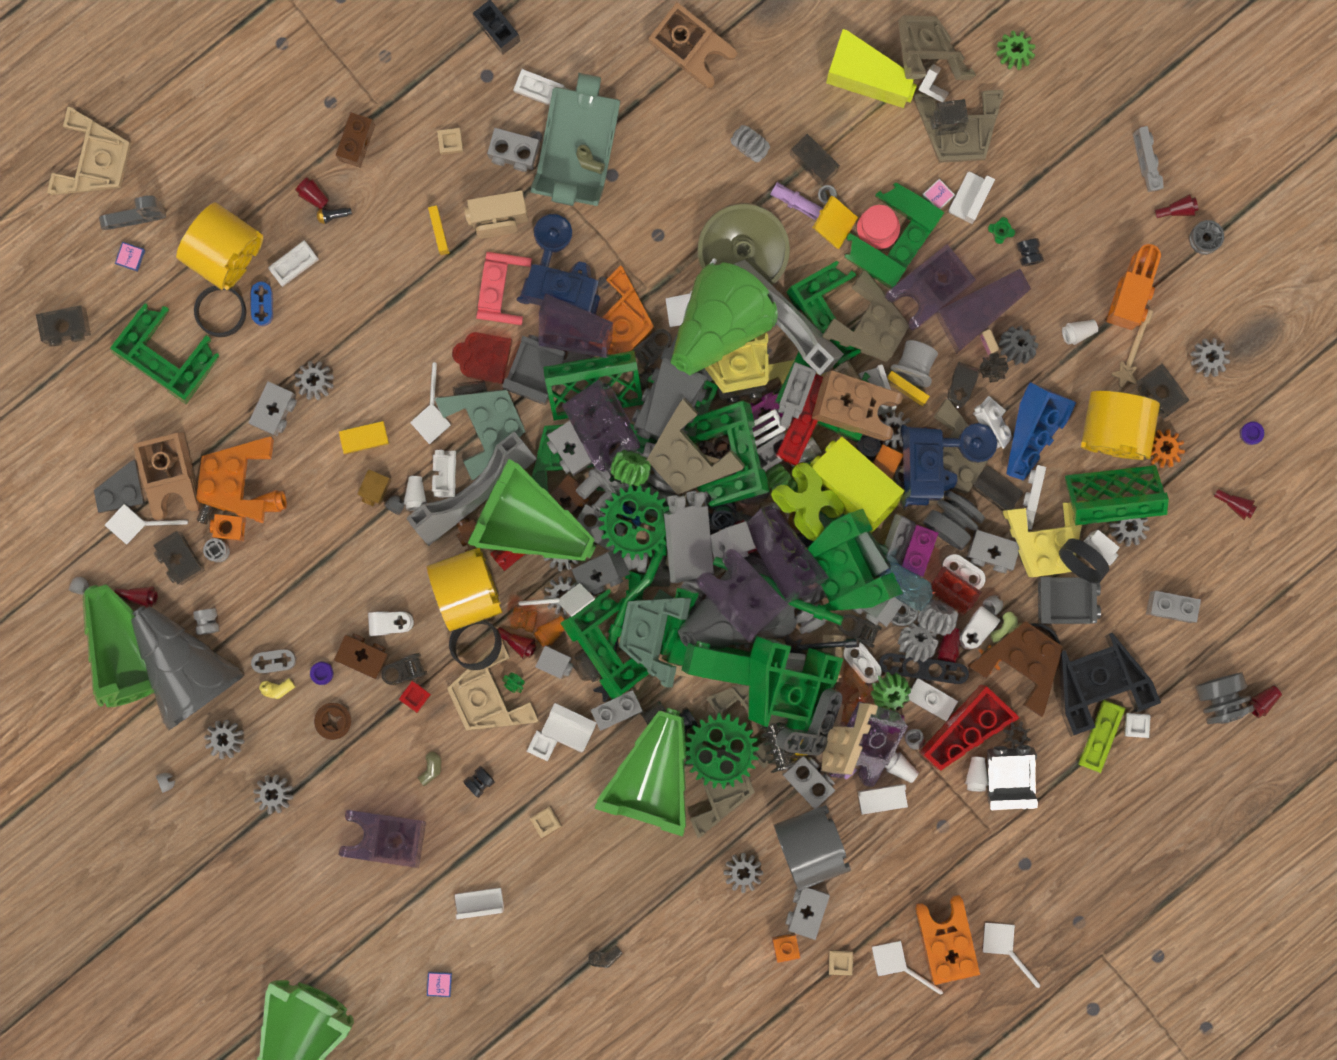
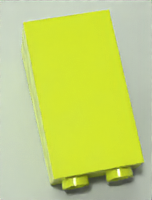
(869, 72)
(857, 482)

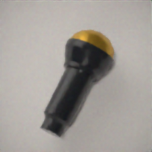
(326, 215)

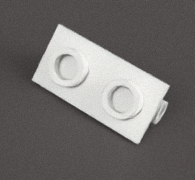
(991, 416)
(444, 483)

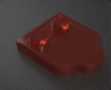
(483, 357)

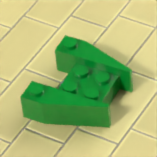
(849, 578)
(700, 660)
(786, 690)

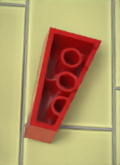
(968, 727)

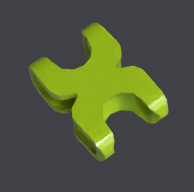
(808, 501)

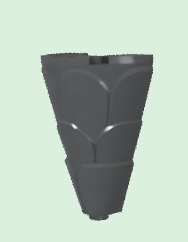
(711, 626)
(179, 666)

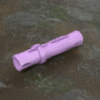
(796, 201)

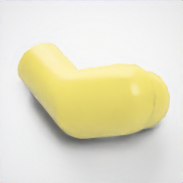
(274, 690)

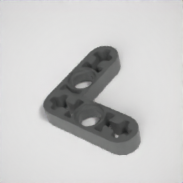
(147, 210)
(816, 738)

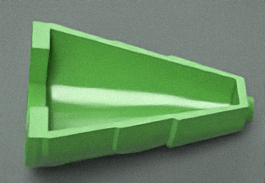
(721, 316)
(529, 520)
(113, 652)
(652, 777)
(301, 1023)

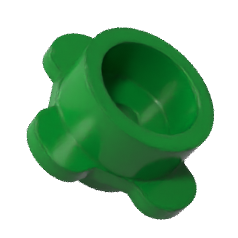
(1001, 224)
(513, 682)

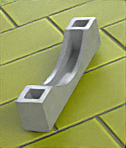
(815, 350)
(437, 518)

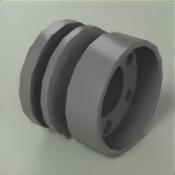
(954, 519)
(1225, 698)

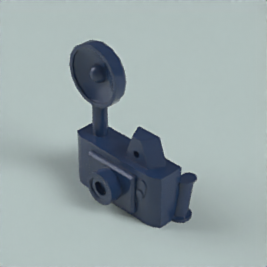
(552, 235)
(924, 459)

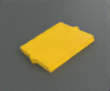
(834, 222)

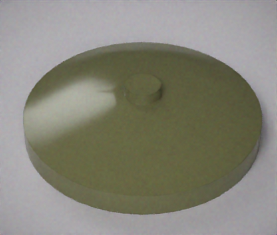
(746, 234)

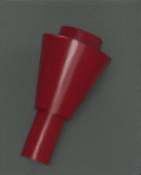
(1183, 207)
(1241, 506)
(143, 596)
(521, 645)

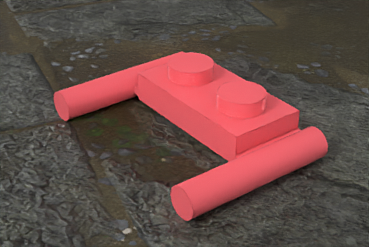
(493, 287)

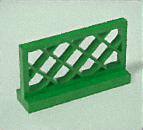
(611, 366)
(1119, 507)

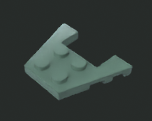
(492, 418)
(644, 633)

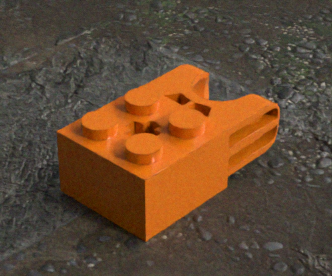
(1135, 289)
(946, 936)

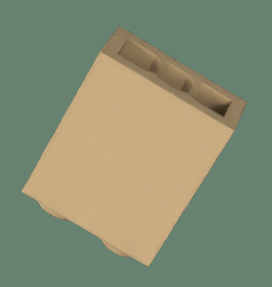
(496, 214)

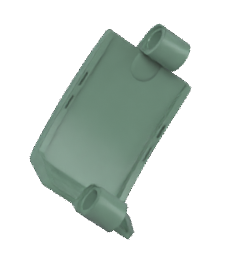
(572, 121)

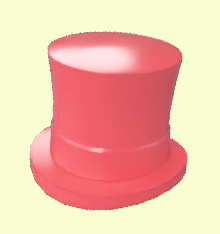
(878, 227)

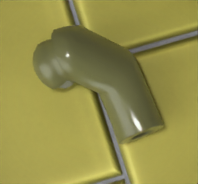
(587, 161)
(433, 768)

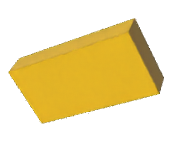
(438, 230)
(907, 388)
(363, 437)

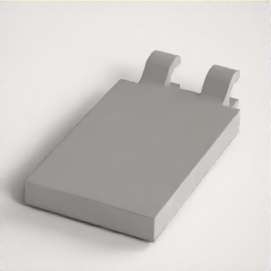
(688, 537)

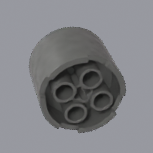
(812, 848)

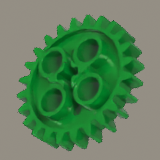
(628, 542)
(711, 770)

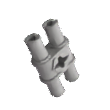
(598, 478)

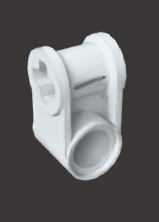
(386, 622)
(980, 625)

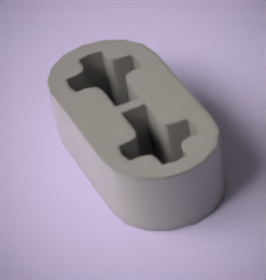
(273, 655)

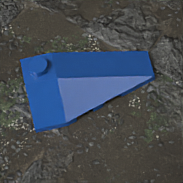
(1037, 421)

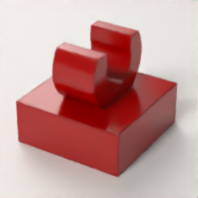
(414, 696)

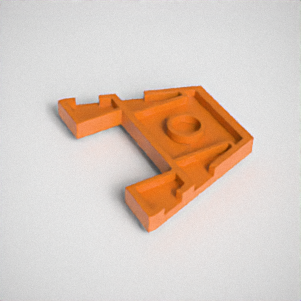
(628, 315)
(224, 476)

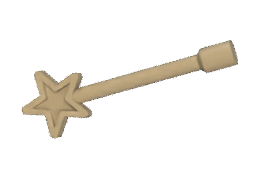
(1126, 371)

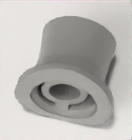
(916, 363)

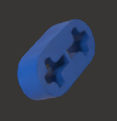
(267, 303)

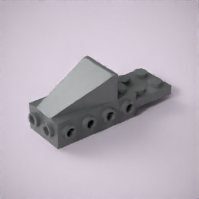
(665, 395)

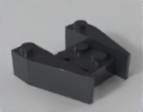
(1098, 678)

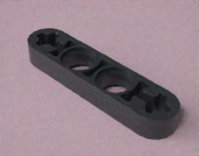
(923, 671)

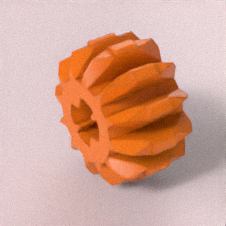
(1171, 454)

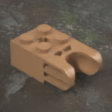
(698, 43)
(861, 405)
(165, 479)

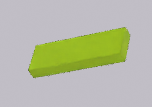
(1102, 736)

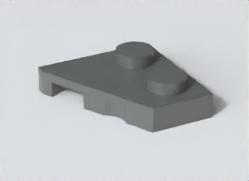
(120, 489)

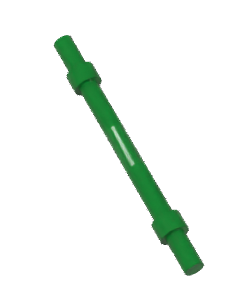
(819, 612)
(615, 629)

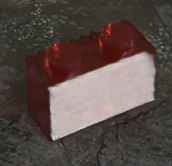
(954, 590)

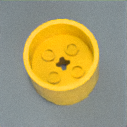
(219, 246)
(1120, 425)
(464, 589)

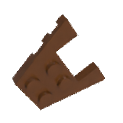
(1029, 654)

